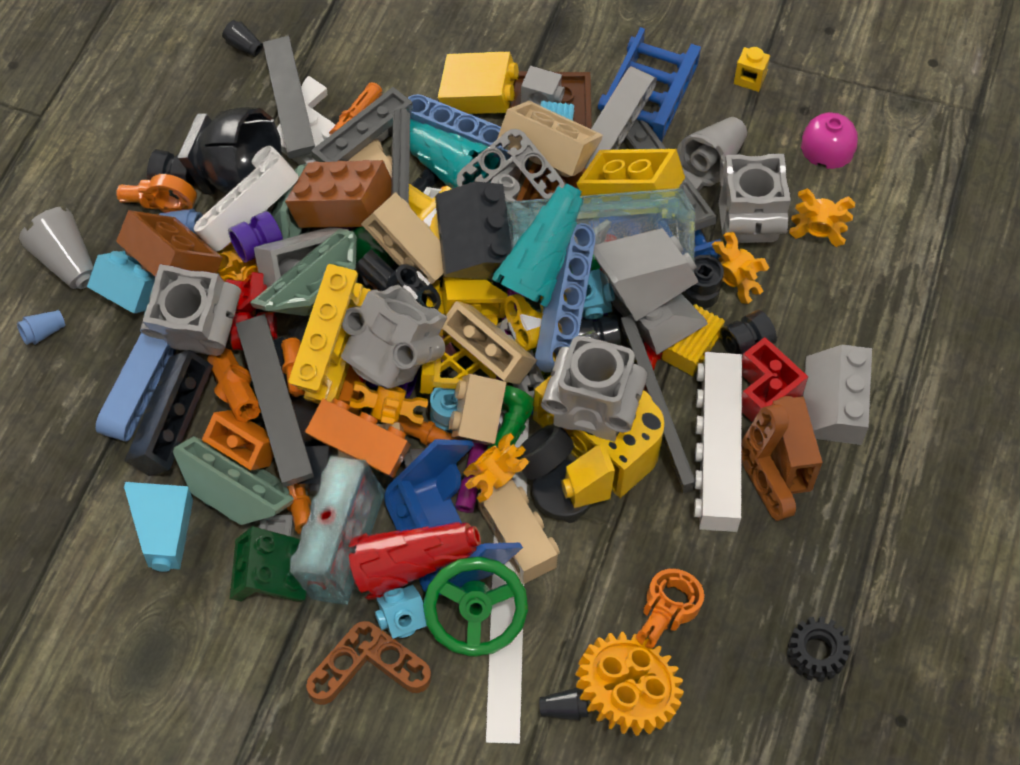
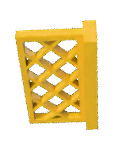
(431, 371)

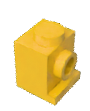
(752, 61)

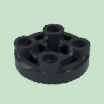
(550, 499)

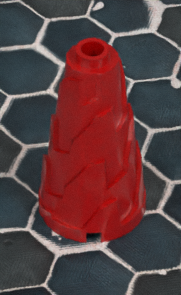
(399, 557)

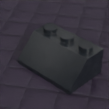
(473, 230)

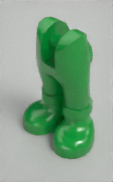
(517, 409)

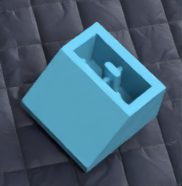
(122, 281)

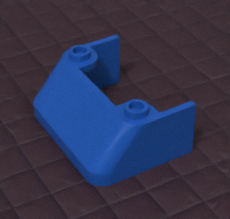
(423, 499)

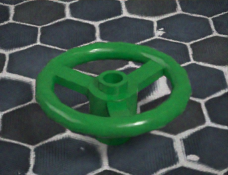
(475, 605)

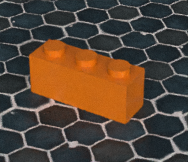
(358, 436)

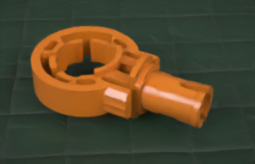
(155, 193)
(665, 608)

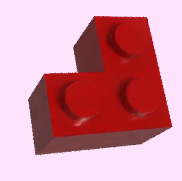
(770, 376)

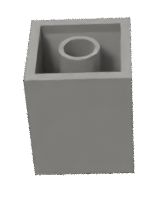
(646, 269)

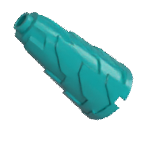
(447, 153)
(542, 248)

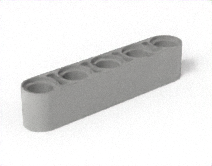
(623, 109)

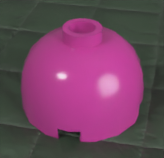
(830, 140)

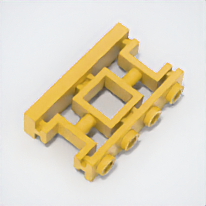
(319, 362)

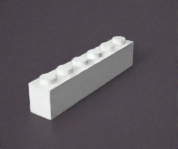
(720, 442)

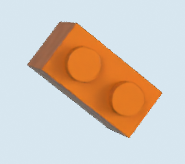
(239, 440)

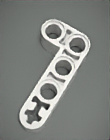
(249, 198)

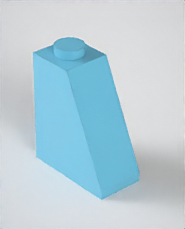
(161, 521)

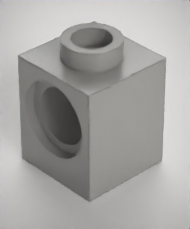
(541, 86)

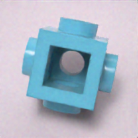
(598, 296)
(401, 612)

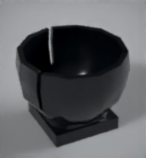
(222, 149)

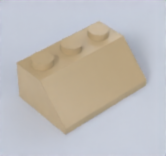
(558, 139)

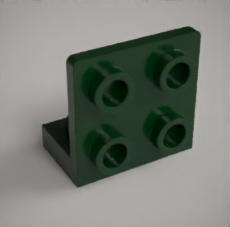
(264, 566)

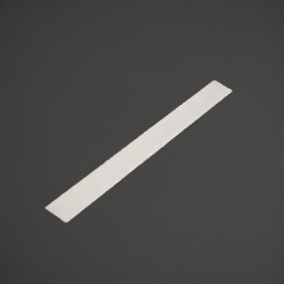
(505, 664)

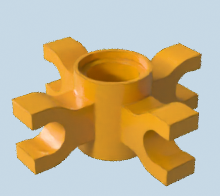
(822, 217)
(740, 267)
(388, 403)
(495, 467)

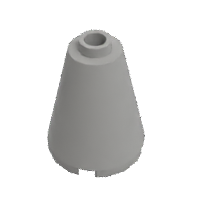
(706, 149)
(59, 246)

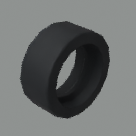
(545, 450)

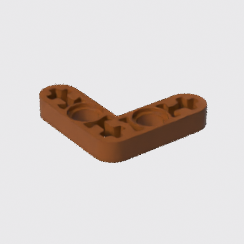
(755, 456)
(369, 652)

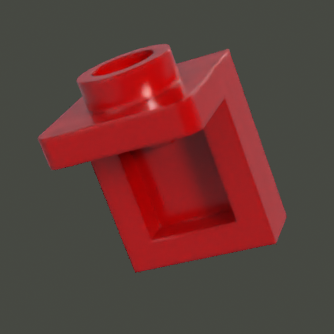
(250, 289)

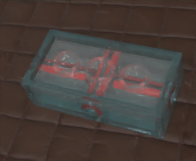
(341, 510)

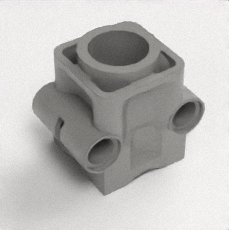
(754, 197)
(191, 310)
(392, 337)
(594, 388)

